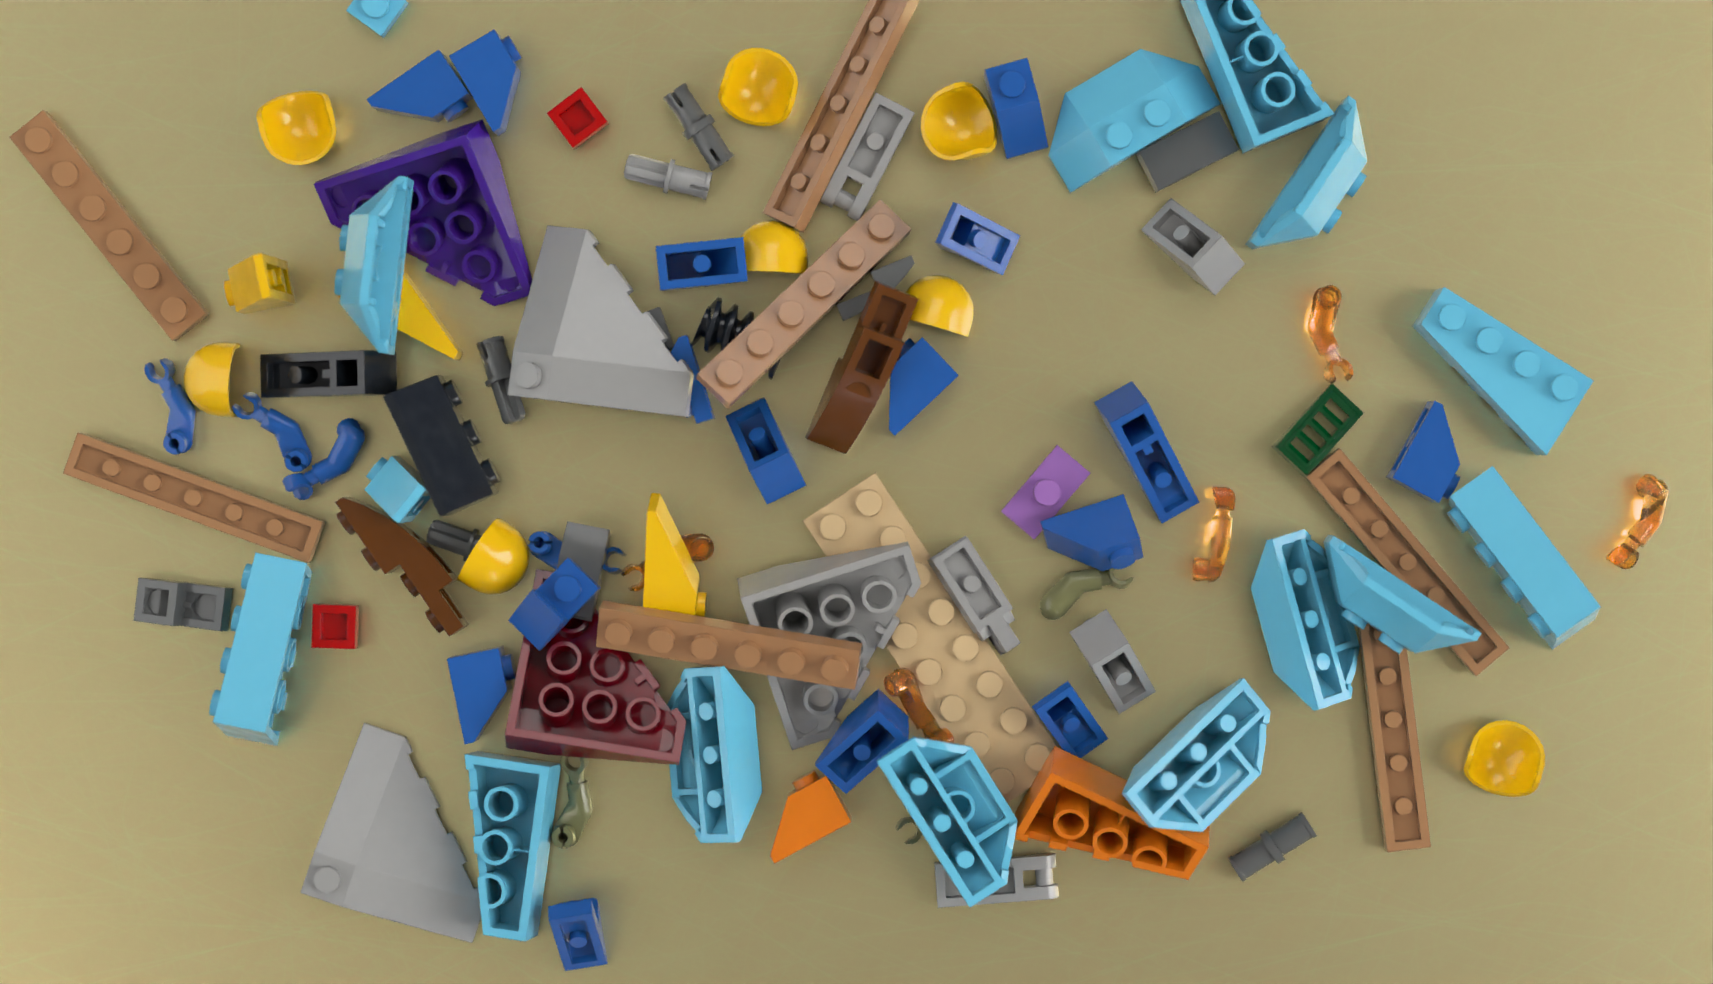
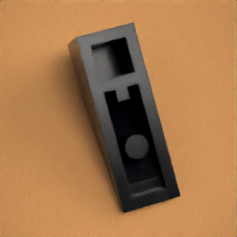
(328, 374)

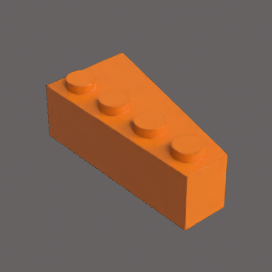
(1085, 810)

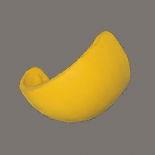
(758, 87)
(959, 123)
(297, 126)
(775, 248)
(942, 304)
(208, 378)
(496, 560)
(1505, 759)

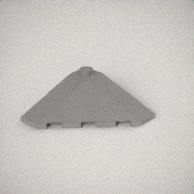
(589, 339)
(836, 598)
(388, 846)

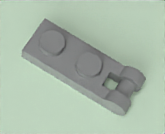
(868, 155)
(1014, 889)

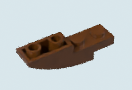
(864, 368)
(396, 546)

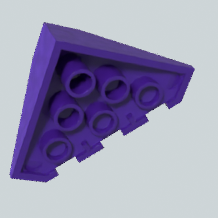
(458, 209)

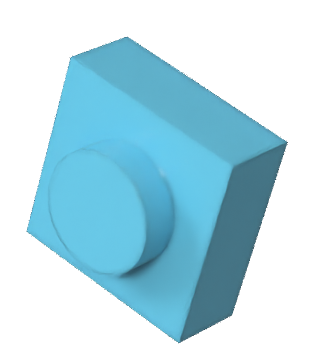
(377, 14)

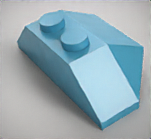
(1125, 113)
(1318, 183)
(376, 262)
(1389, 604)
(1302, 623)
(719, 755)
(1202, 762)
(955, 811)

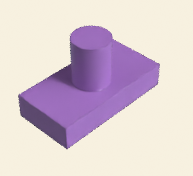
(1045, 491)

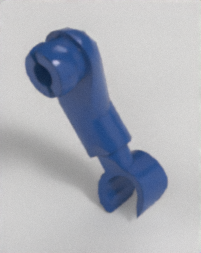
(181, 413)
(286, 430)
(338, 462)
(547, 549)

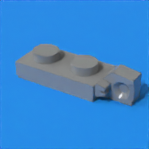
(976, 594)

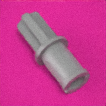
(668, 175)

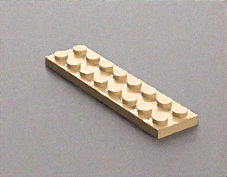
(954, 669)

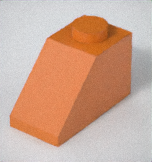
(809, 815)

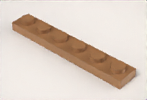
(839, 111)
(109, 225)
(803, 304)
(194, 497)
(1401, 552)
(728, 644)
(1394, 744)

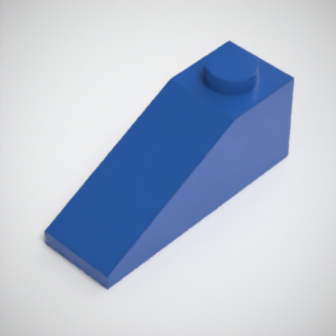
(1147, 451)

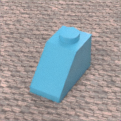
(397, 489)

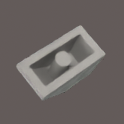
(1193, 246)
(1112, 661)

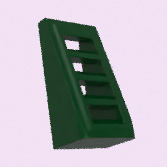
(1297, 459)

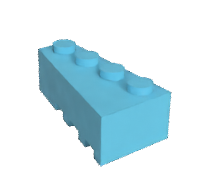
(1253, 72)
(1512, 374)
(1523, 558)
(261, 648)
(513, 828)

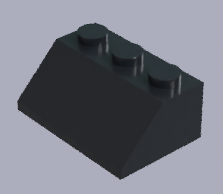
(442, 444)

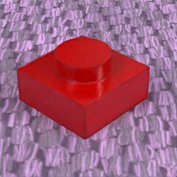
(577, 118)
(335, 626)

